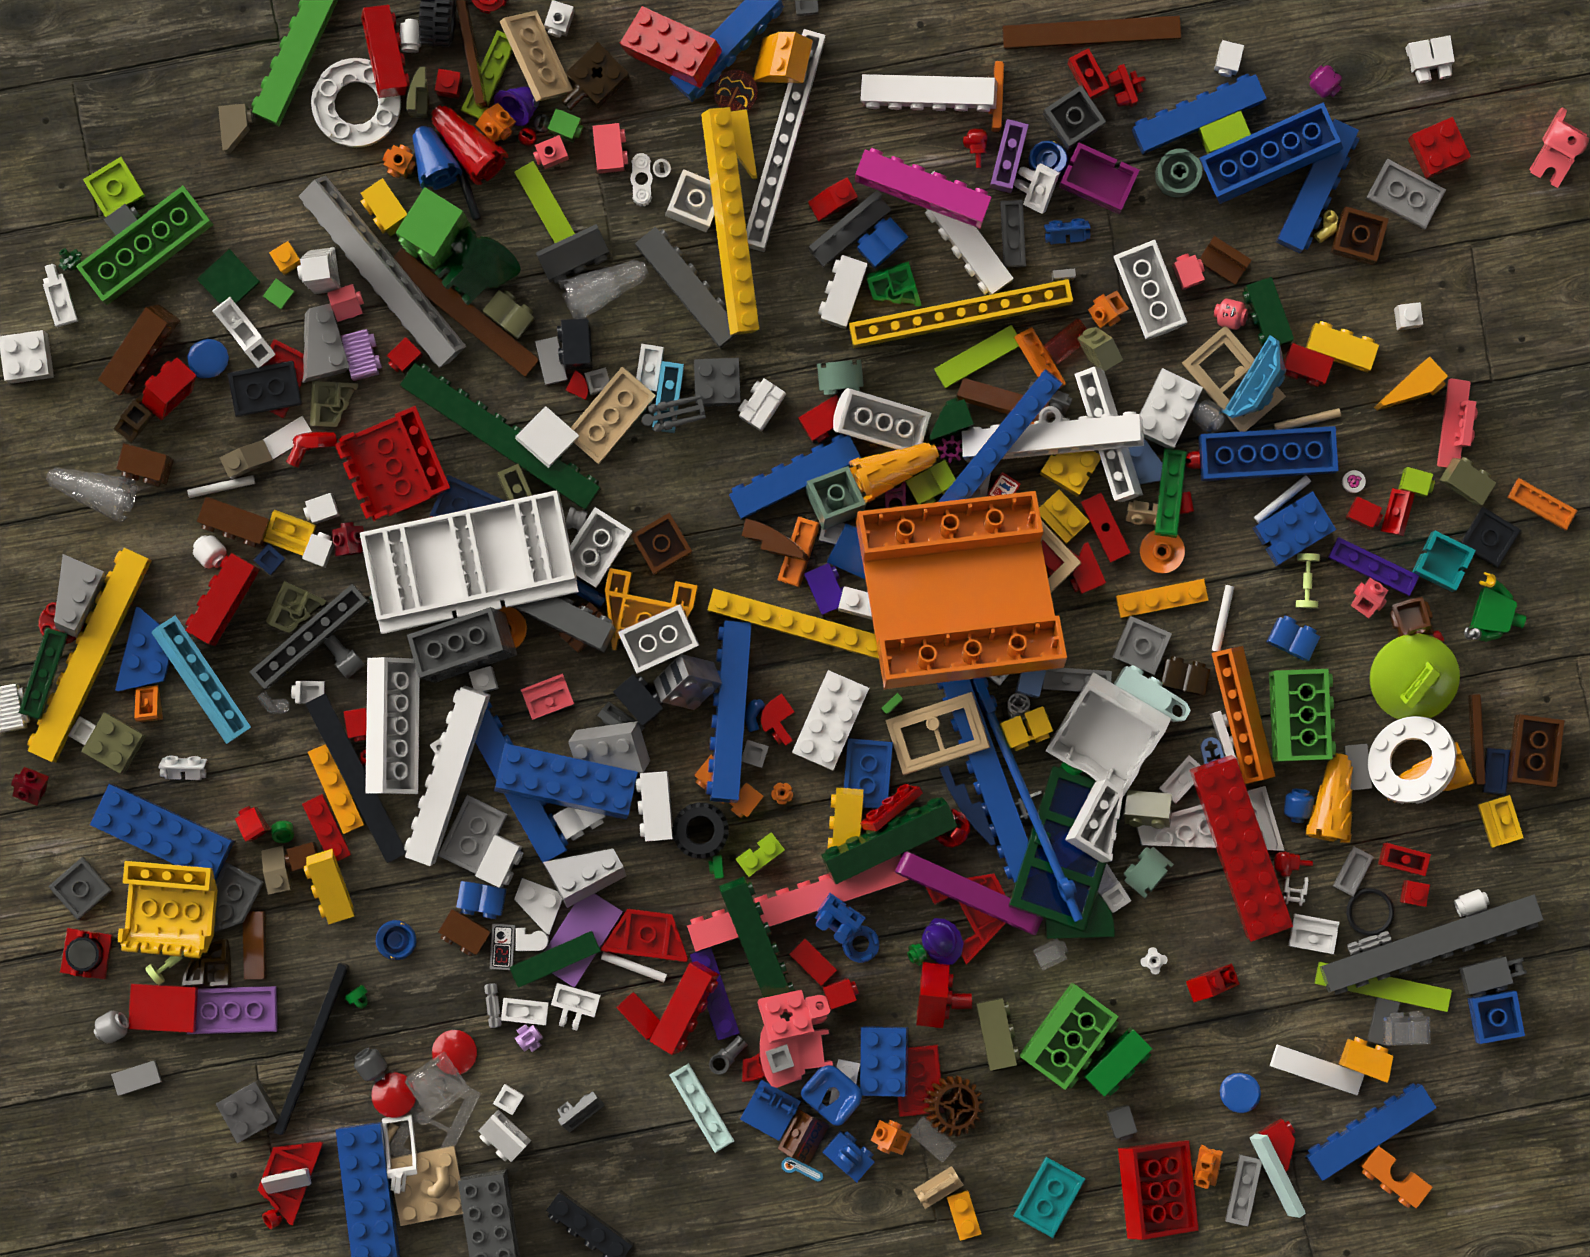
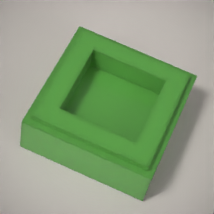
(278, 294)
(891, 704)

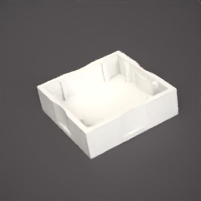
(1108, 733)

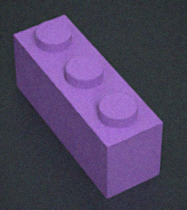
(1009, 156)

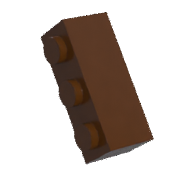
(233, 522)

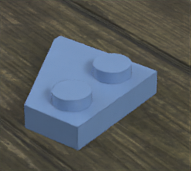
(1146, 463)

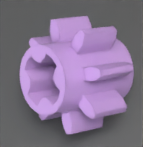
(528, 1038)

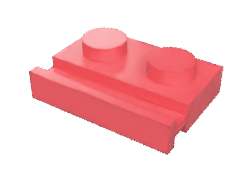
(547, 696)

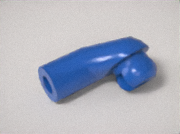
(751, 713)

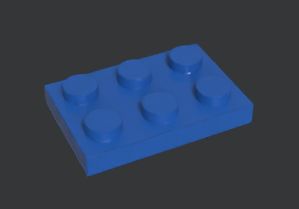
(869, 769)

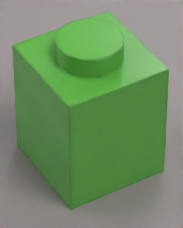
(565, 125)

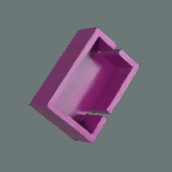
(1096, 180)

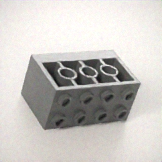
(462, 645)
(489, 1215)

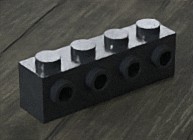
(589, 1226)

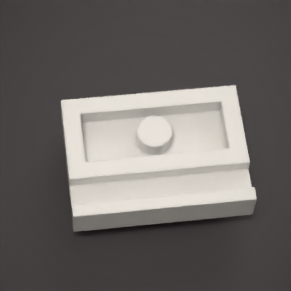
(1313, 933)

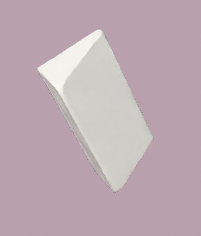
(286, 1180)

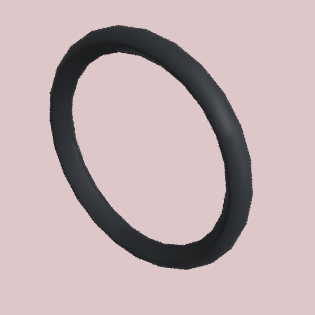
(1386, 898)

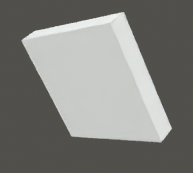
(547, 437)

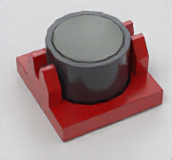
(85, 953)

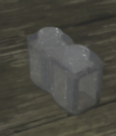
(1406, 1029)

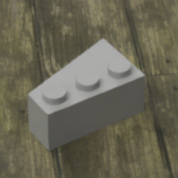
(76, 594)

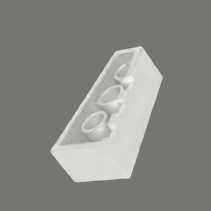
(319, 270)

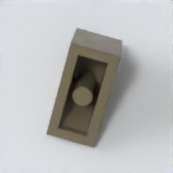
(234, 125)
(246, 459)
(276, 871)

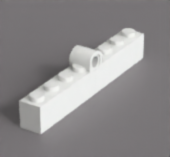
(1063, 435)

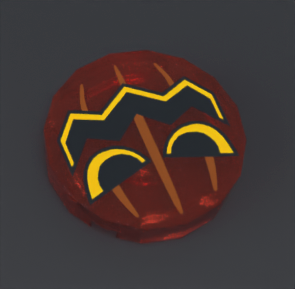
(735, 90)

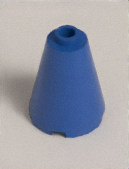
(434, 161)

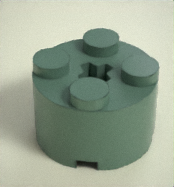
(1187, 164)
(840, 376)
(1148, 871)

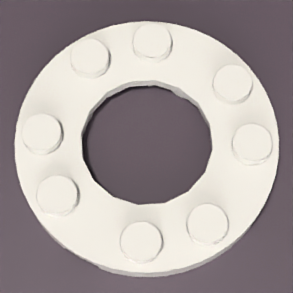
(332, 125)
(1435, 778)

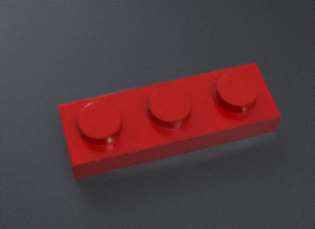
(326, 827)

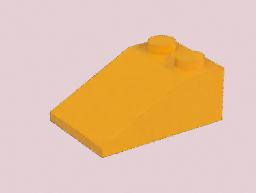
(783, 58)
(1420, 382)

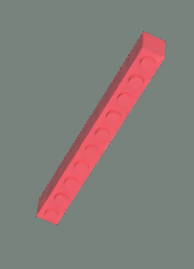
(796, 903)

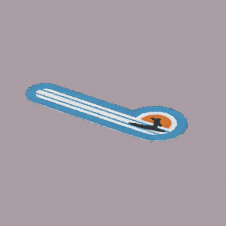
(790, 1165)

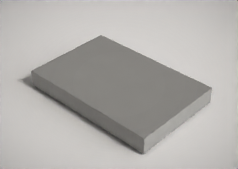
(1405, 194)
(472, 834)

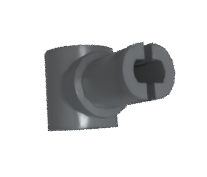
(347, 661)
(728, 1054)

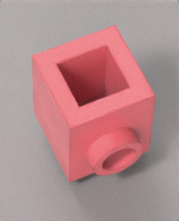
(550, 152)
(1188, 271)
(345, 302)

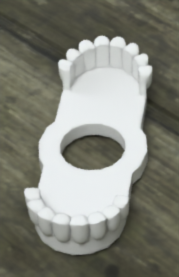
(641, 193)

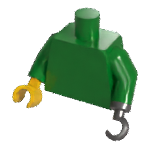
(1493, 612)

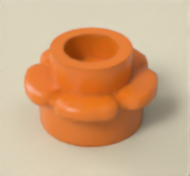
(776, 793)

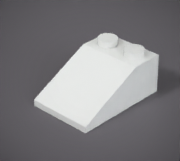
(504, 1136)

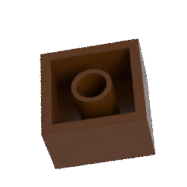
(1359, 235)
(144, 464)
(661, 544)

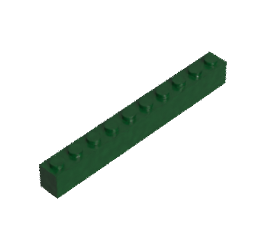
(498, 435)

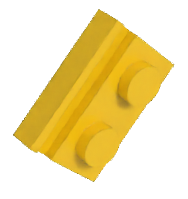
(1062, 516)
(289, 532)
(1500, 821)

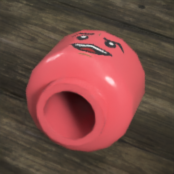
(1231, 314)

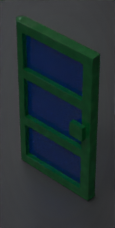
(1036, 884)

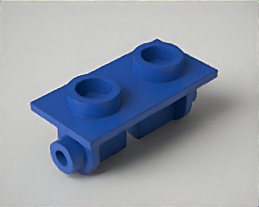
(1059, 230)

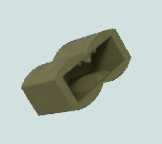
(508, 314)

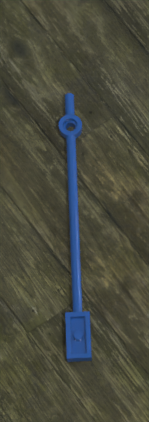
(988, 705)

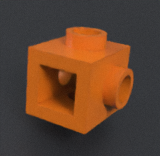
(496, 123)
(403, 168)
(1108, 309)
(886, 1135)

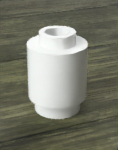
(410, 36)
(1471, 903)

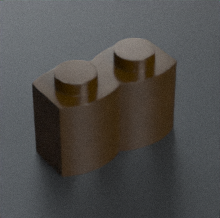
(1184, 676)

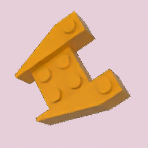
(629, 610)

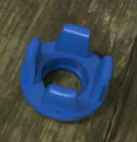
(864, 956)

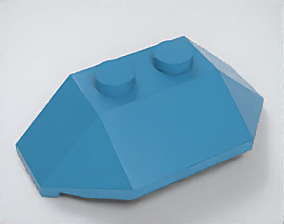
(1259, 382)

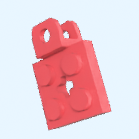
(803, 1015)

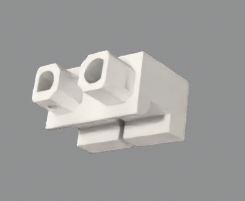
(1430, 55)

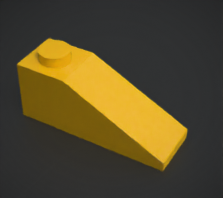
(743, 141)

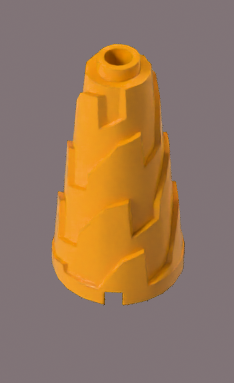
(885, 470)
(1461, 777)
(1332, 810)

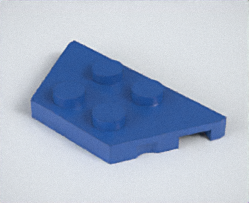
(143, 657)

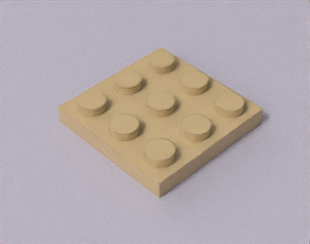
(414, 1203)

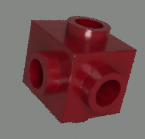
(347, 539)
(29, 786)

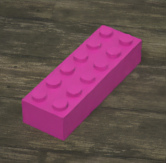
(922, 188)

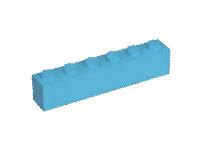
(200, 679)

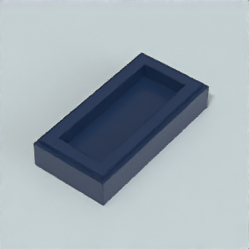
(1496, 771)

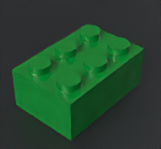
(1118, 1062)

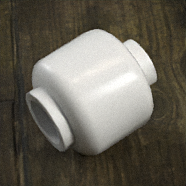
(209, 551)

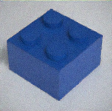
(1496, 1017)

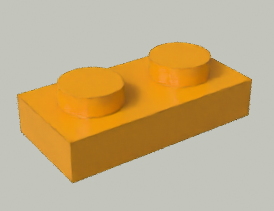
(964, 1215)

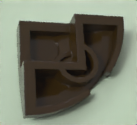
(211, 969)

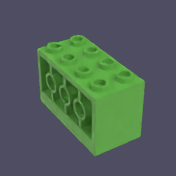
(431, 228)
(1286, 718)
(1053, 1034)

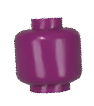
(1325, 81)

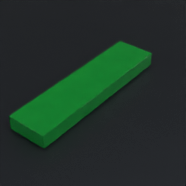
(1170, 493)

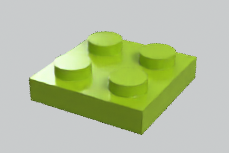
(113, 186)

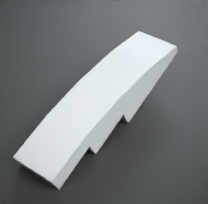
(1317, 1069)

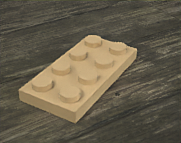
(536, 55)
(611, 414)

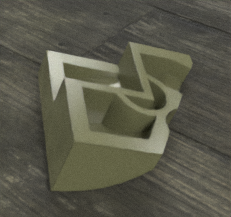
(418, 95)
(329, 402)
(292, 607)

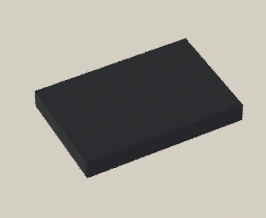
(264, 389)

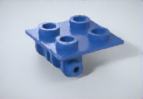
(770, 1110)

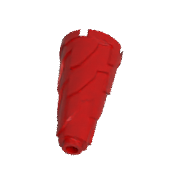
(472, 149)

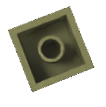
(114, 743)

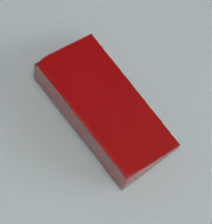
(639, 1015)

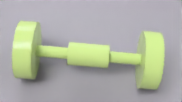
(1307, 580)
(156, 974)

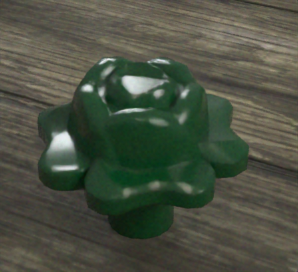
(69, 259)

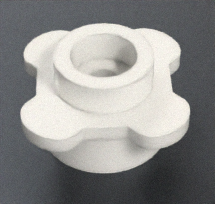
(1153, 954)

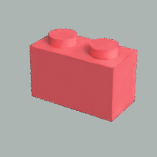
(608, 148)

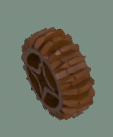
(953, 1114)

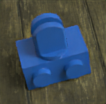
(848, 1155)

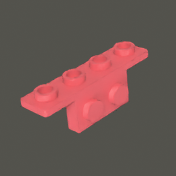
(1457, 422)

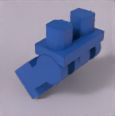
(839, 918)

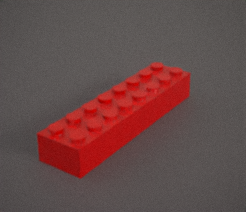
(1241, 848)

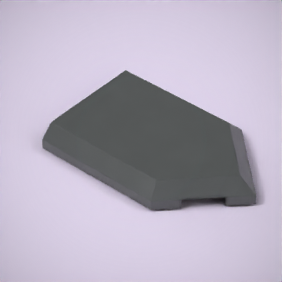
(234, 896)

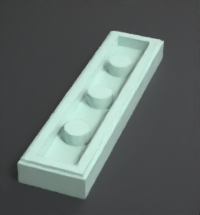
(701, 1107)
(1277, 1175)

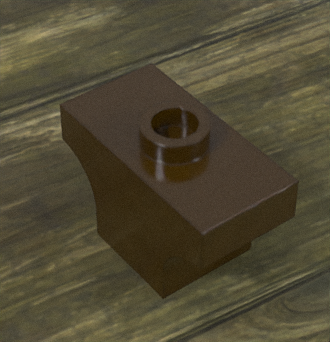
(133, 420)

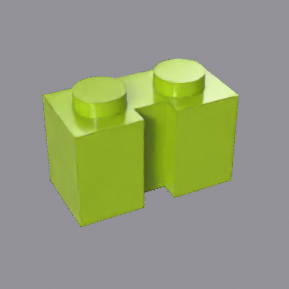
(1223, 132)
(930, 483)
(754, 861)

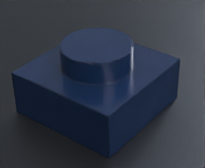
(269, 559)

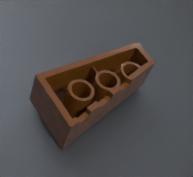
(138, 349)

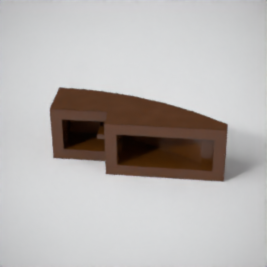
(772, 540)

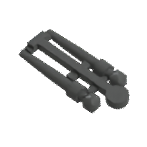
(648, 419)

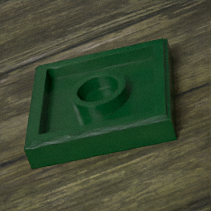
(228, 278)

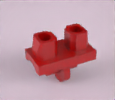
(1121, 76)

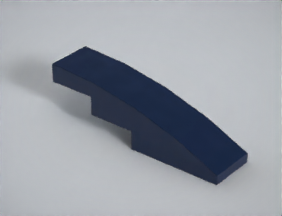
(972, 812)

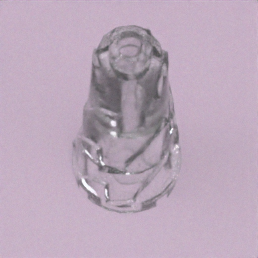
(597, 288)
(97, 491)

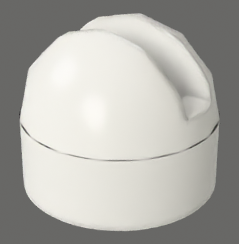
(656, 168)

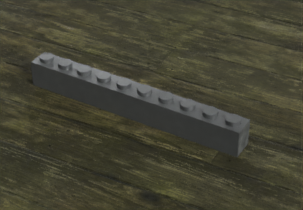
(1431, 943)

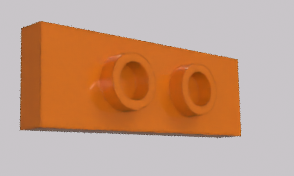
(997, 113)
(1037, 354)
(1542, 504)
(804, 536)

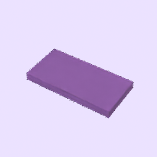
(585, 916)
(236, 1010)

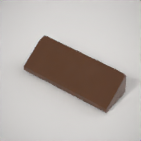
(254, 945)

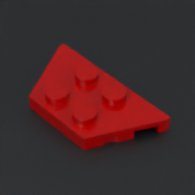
(646, 935)
(288, 1159)

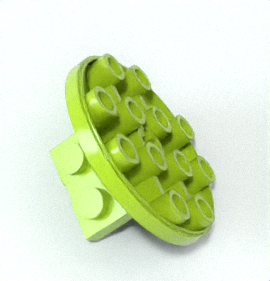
(1414, 676)

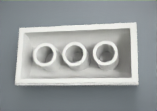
(1150, 290)
(879, 420)

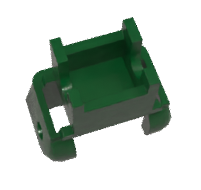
(477, 264)

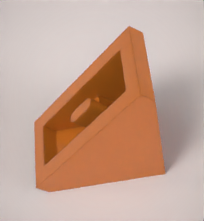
(148, 704)

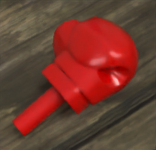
(977, 142)
(1287, 862)

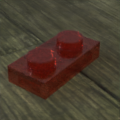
(1065, 341)

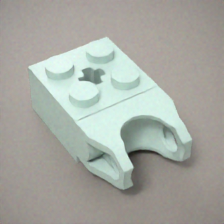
(1151, 692)

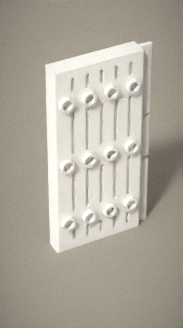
(469, 561)

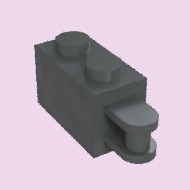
(1490, 975)

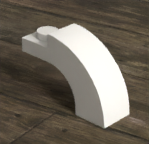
(244, 332)

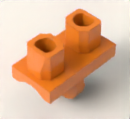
(1207, 1167)

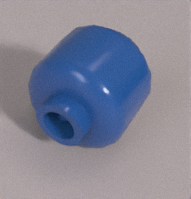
(1299, 805)

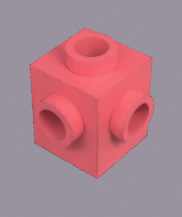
(1369, 597)

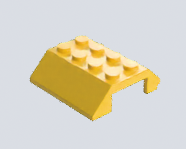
(168, 909)

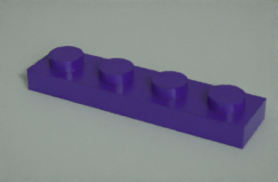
(1373, 566)
(718, 1001)

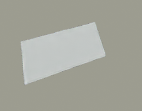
(282, 439)

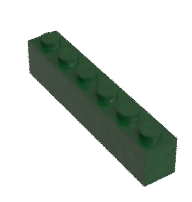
(891, 840)
(755, 937)

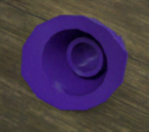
(518, 103)
(942, 941)

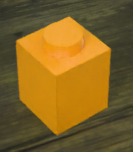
(285, 258)

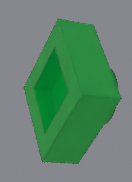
(716, 867)

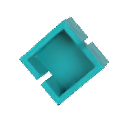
(1443, 560)

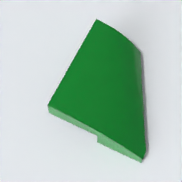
(894, 284)

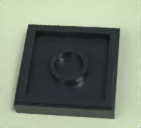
(1490, 537)

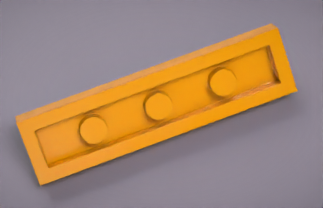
(1161, 598)
(336, 789)

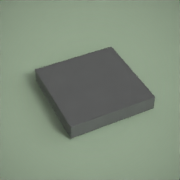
(80, 888)

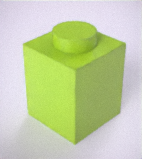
(1417, 482)

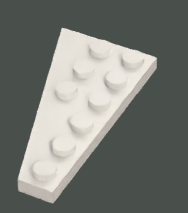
(1191, 828)

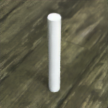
(221, 486)
(1282, 499)
(1222, 620)
(630, 965)

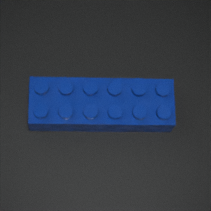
(1271, 153)
(1268, 453)
(565, 781)
(160, 831)
(367, 1191)

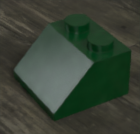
(951, 421)

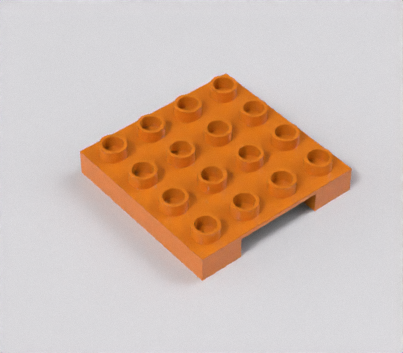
(959, 590)

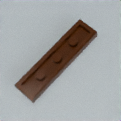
(989, 396)
(1476, 738)

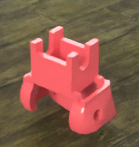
(1558, 150)
(805, 1053)

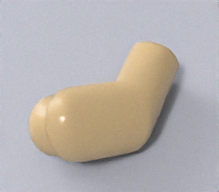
(442, 1184)

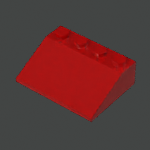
(1158, 1189)

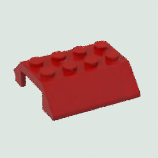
(392, 465)

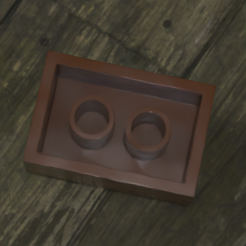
(1535, 751)

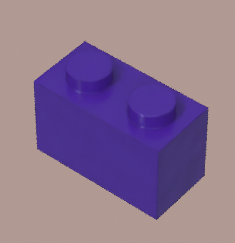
(825, 587)

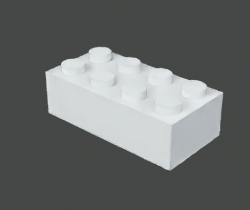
(830, 720)

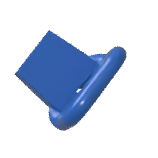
(848, 1099)

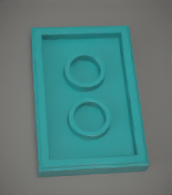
(1049, 1197)

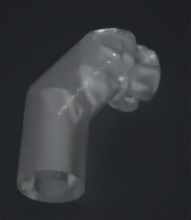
(273, 706)

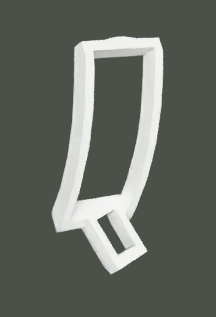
(405, 1171)

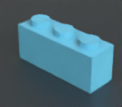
(669, 387)

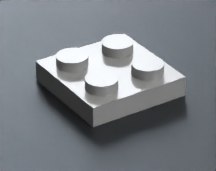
(1142, 645)

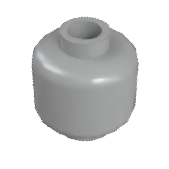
(111, 1027)

